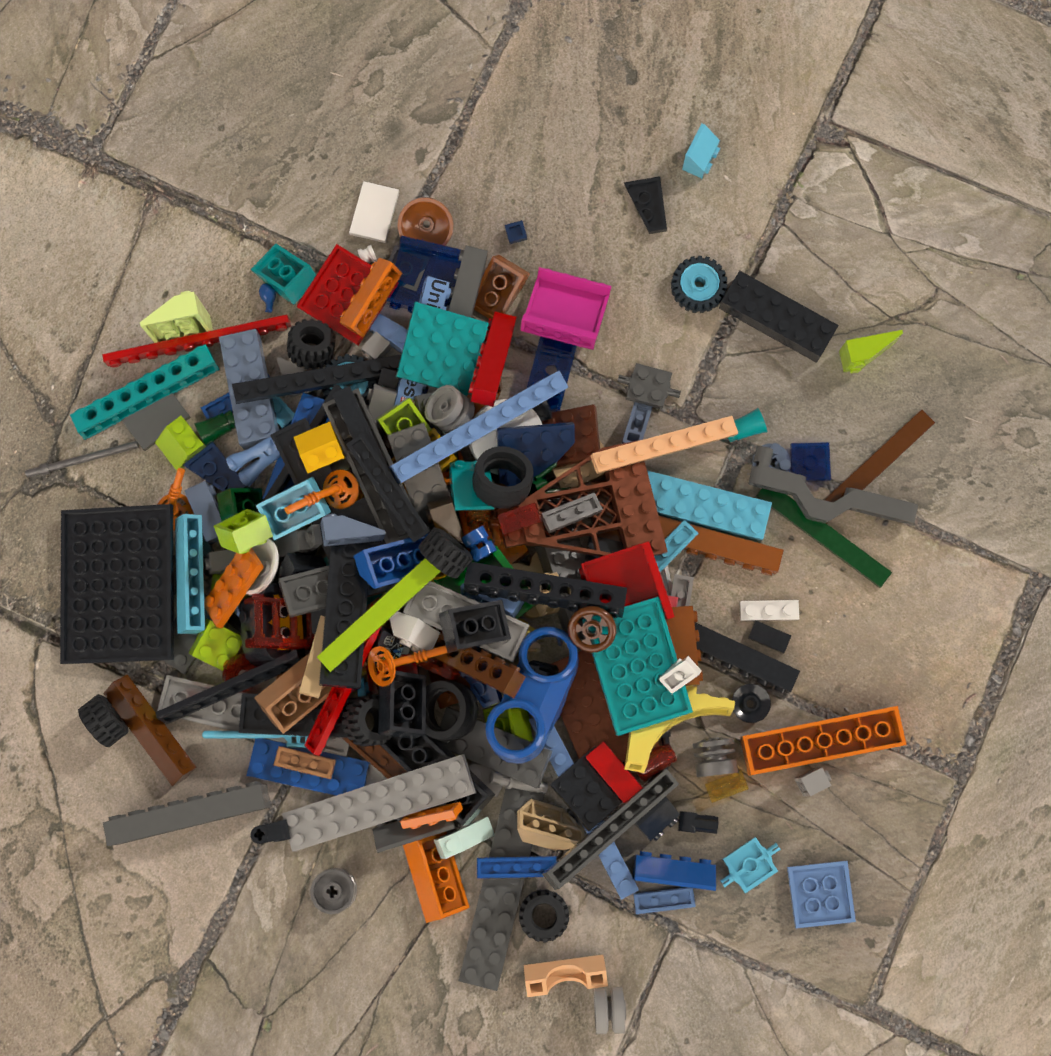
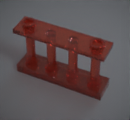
(276, 640)

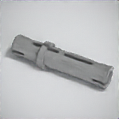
(503, 780)

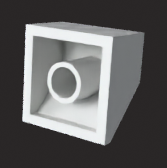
(413, 632)

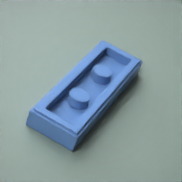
(664, 900)

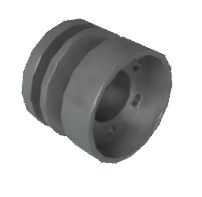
(715, 757)

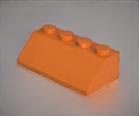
(371, 296)
(435, 879)

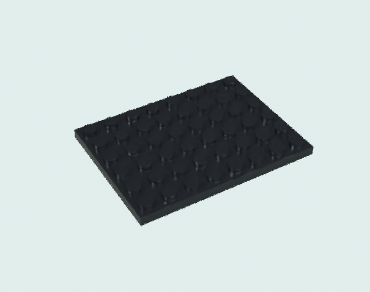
(117, 584)

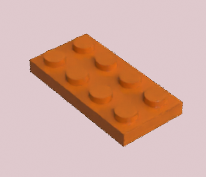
(232, 587)

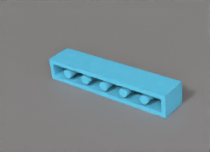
(189, 574)

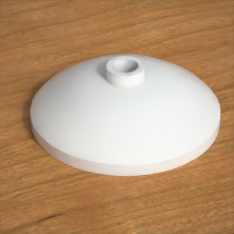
(269, 558)

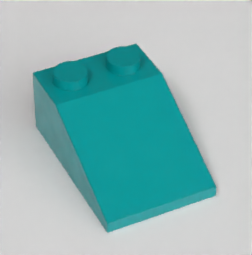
(284, 273)
(462, 486)

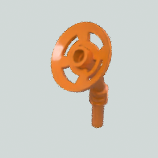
(335, 490)
(174, 494)
(389, 663)

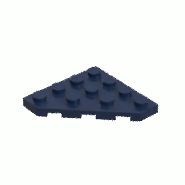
(540, 443)

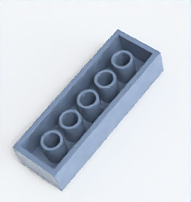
(244, 362)

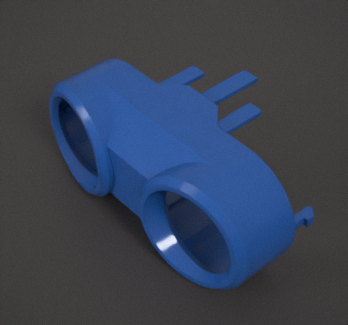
(538, 695)

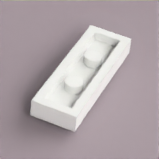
(769, 610)

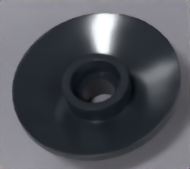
(760, 700)

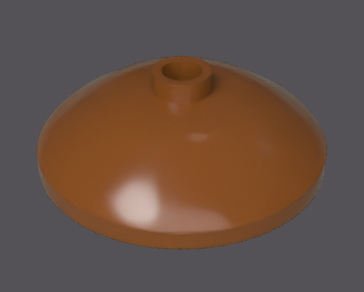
(426, 209)

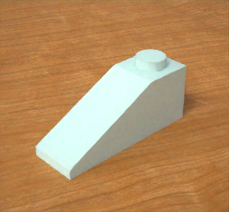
(464, 838)

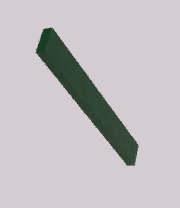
(827, 537)

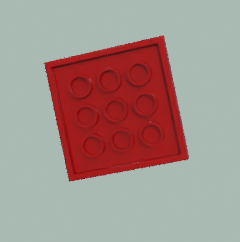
(333, 289)

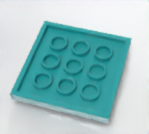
(441, 348)

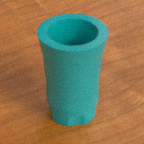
(749, 425)

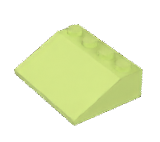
(177, 318)

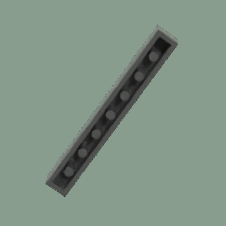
(610, 829)

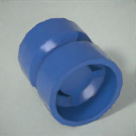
(476, 537)

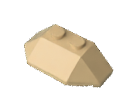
(548, 826)

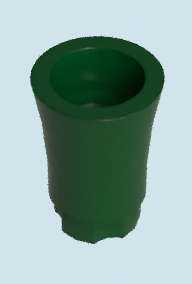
(215, 427)

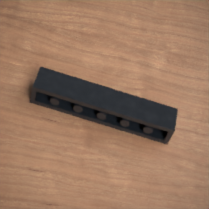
(746, 660)

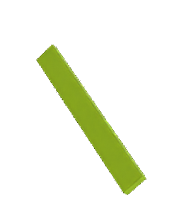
(378, 615)

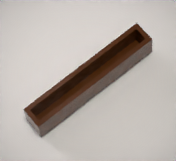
(149, 730)

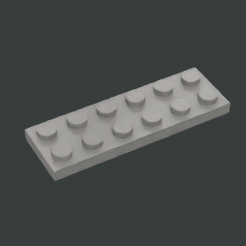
(437, 599)

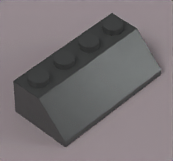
(393, 835)

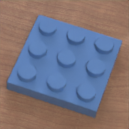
(821, 894)

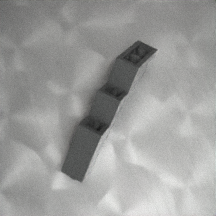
(297, 542)

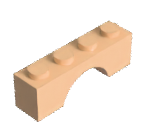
(586, 970)

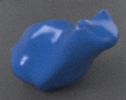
(268, 295)

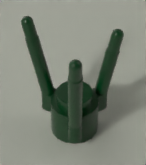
(538, 482)

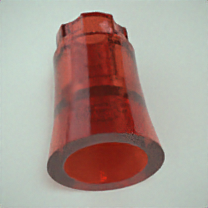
(658, 760)

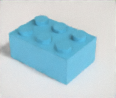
(284, 523)

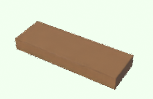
(304, 762)

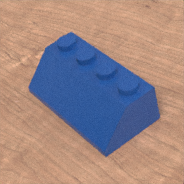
(388, 562)
(674, 872)

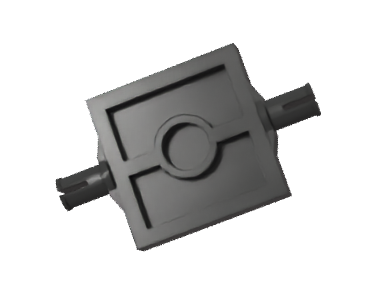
(649, 386)

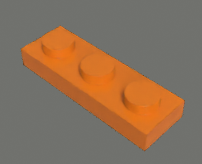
(432, 816)

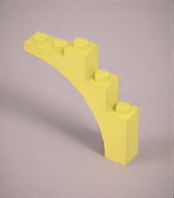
(642, 740)

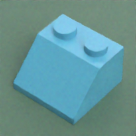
(701, 152)

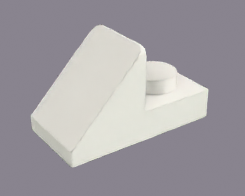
(680, 674)

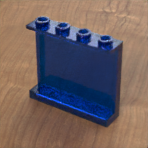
(412, 259)

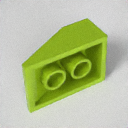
(861, 351)

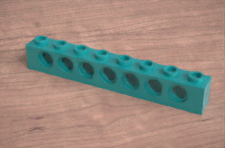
(121, 409)

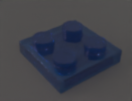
(811, 460)

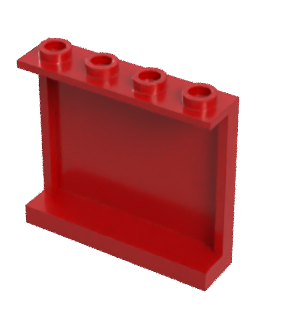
(632, 569)

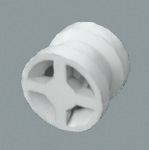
(367, 254)

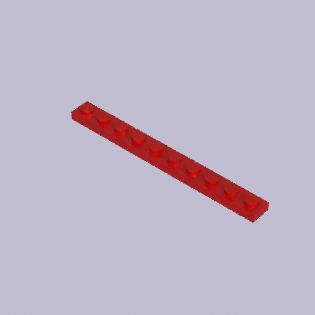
(190, 342)

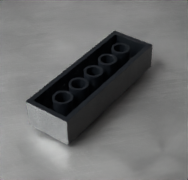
(778, 316)
(426, 751)

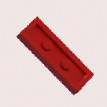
(613, 772)

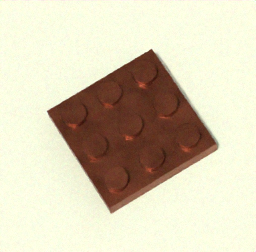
(585, 433)

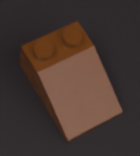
(499, 286)

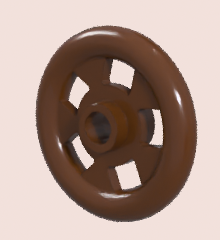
(586, 644)

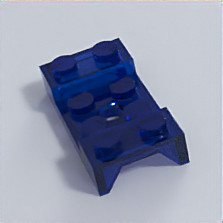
(555, 354)

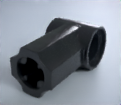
(695, 823)

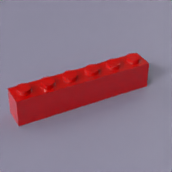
(493, 359)

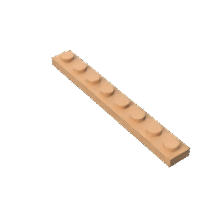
(664, 444)

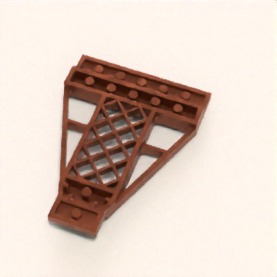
(632, 506)

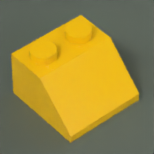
(319, 447)

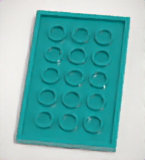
(633, 666)

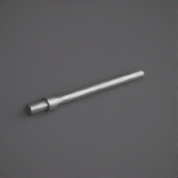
(46, 468)

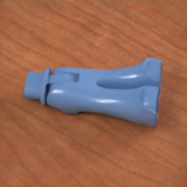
(264, 450)

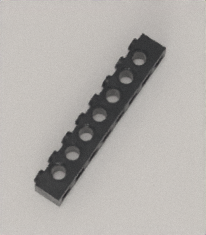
(537, 582)

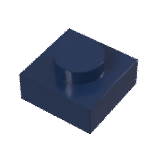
(515, 232)

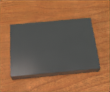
(150, 421)

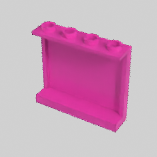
(566, 308)

